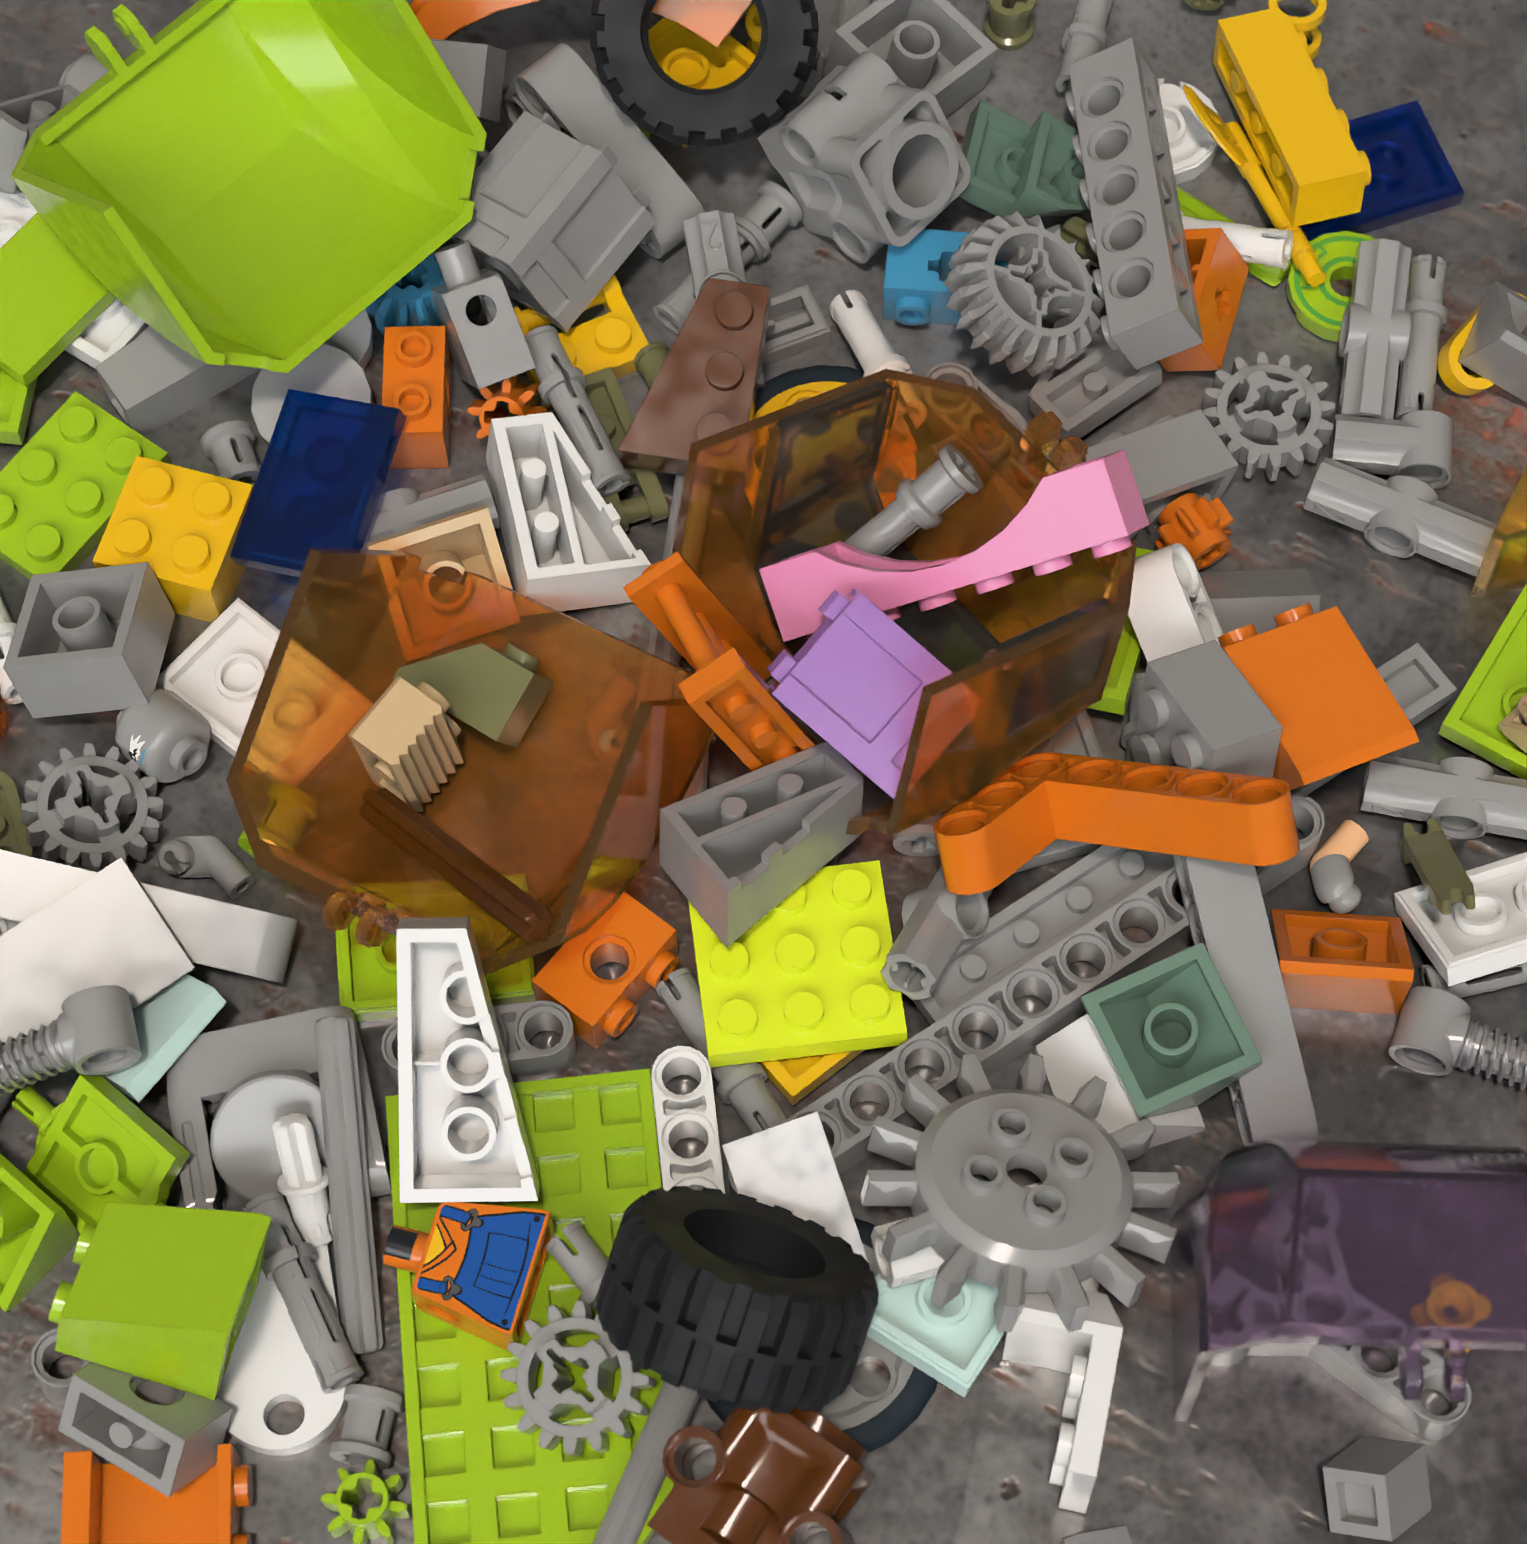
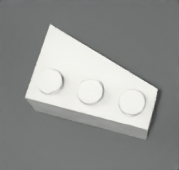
(554, 523)

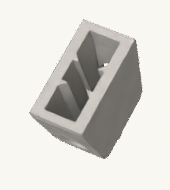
(490, 342)

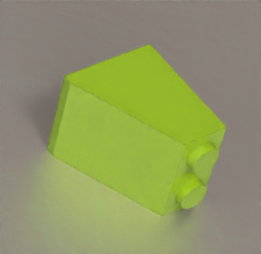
(162, 1292)

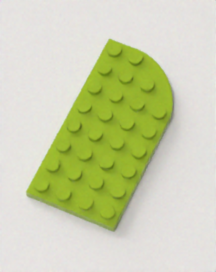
(467, 1459)

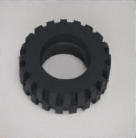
(704, 115)
(736, 1299)

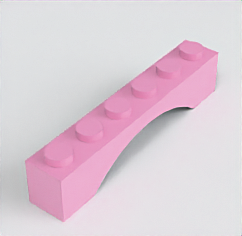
(1069, 511)

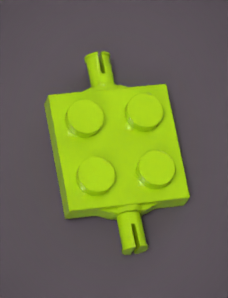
(98, 1150)

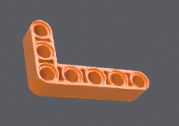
(1114, 806)

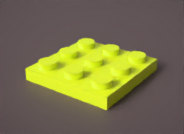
(802, 974)

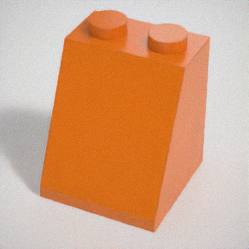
(1320, 692)

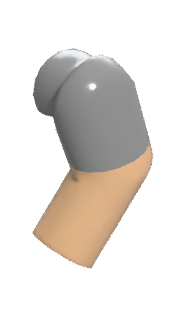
(1332, 868)

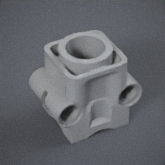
(867, 158)

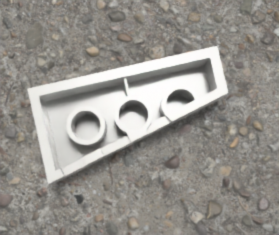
(455, 1088)

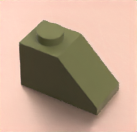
(486, 687)

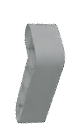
(585, 111)

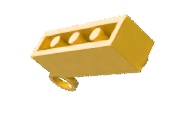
(1290, 112)

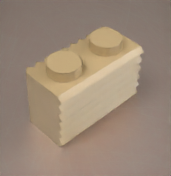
(408, 742)

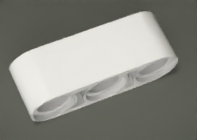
(1170, 603)
(685, 1117)

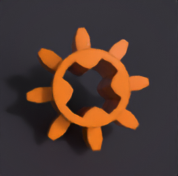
(516, 394)
(1197, 526)

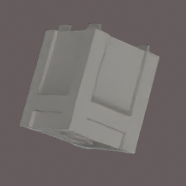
(552, 218)

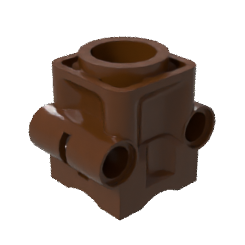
(771, 1481)

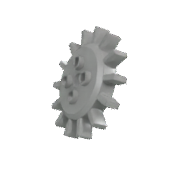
(994, 1226)

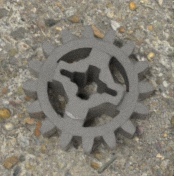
(1268, 413)
(104, 789)
(555, 1395)

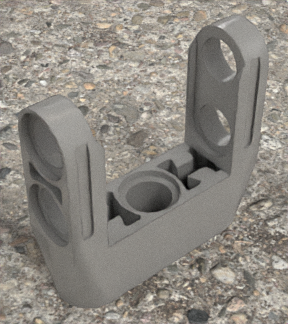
(228, 1056)

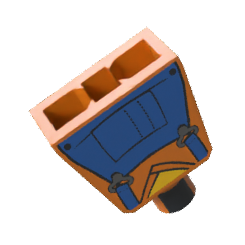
(476, 1266)

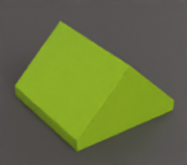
(32, 1235)

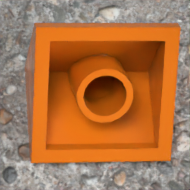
(1342, 960)

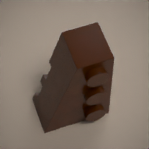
(705, 379)

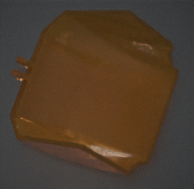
(555, 816)

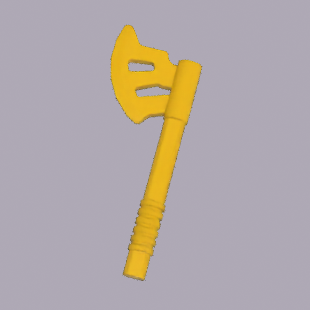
(1238, 148)

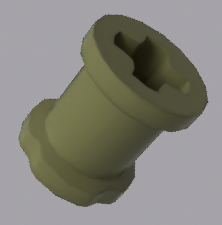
(1010, 23)

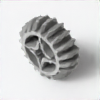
(1009, 303)

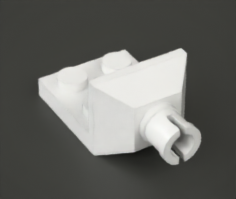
(1091, 1361)

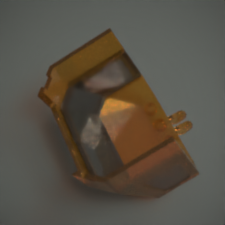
(828, 465)

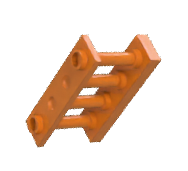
(728, 664)

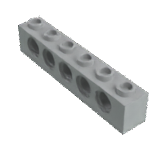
(1132, 206)

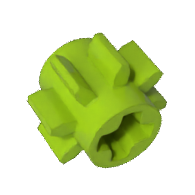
(353, 1492)

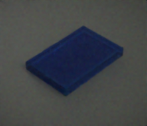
(1407, 172)
(317, 481)

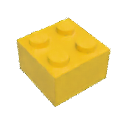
(183, 529)

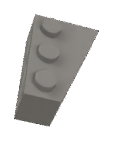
(759, 836)

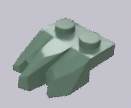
(1021, 165)

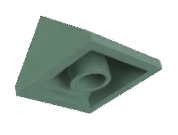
(1172, 1033)

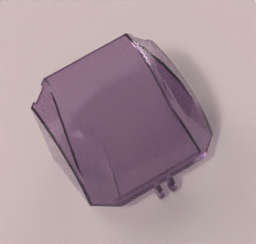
(1352, 1252)

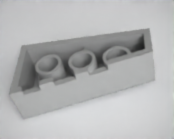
(1172, 460)

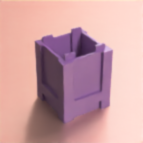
(858, 685)

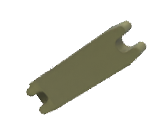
(1437, 867)

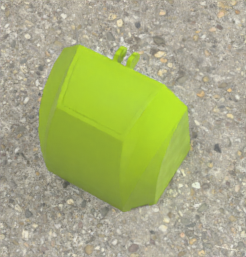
(258, 170)

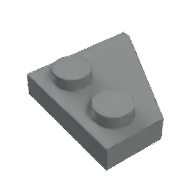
(1092, 387)

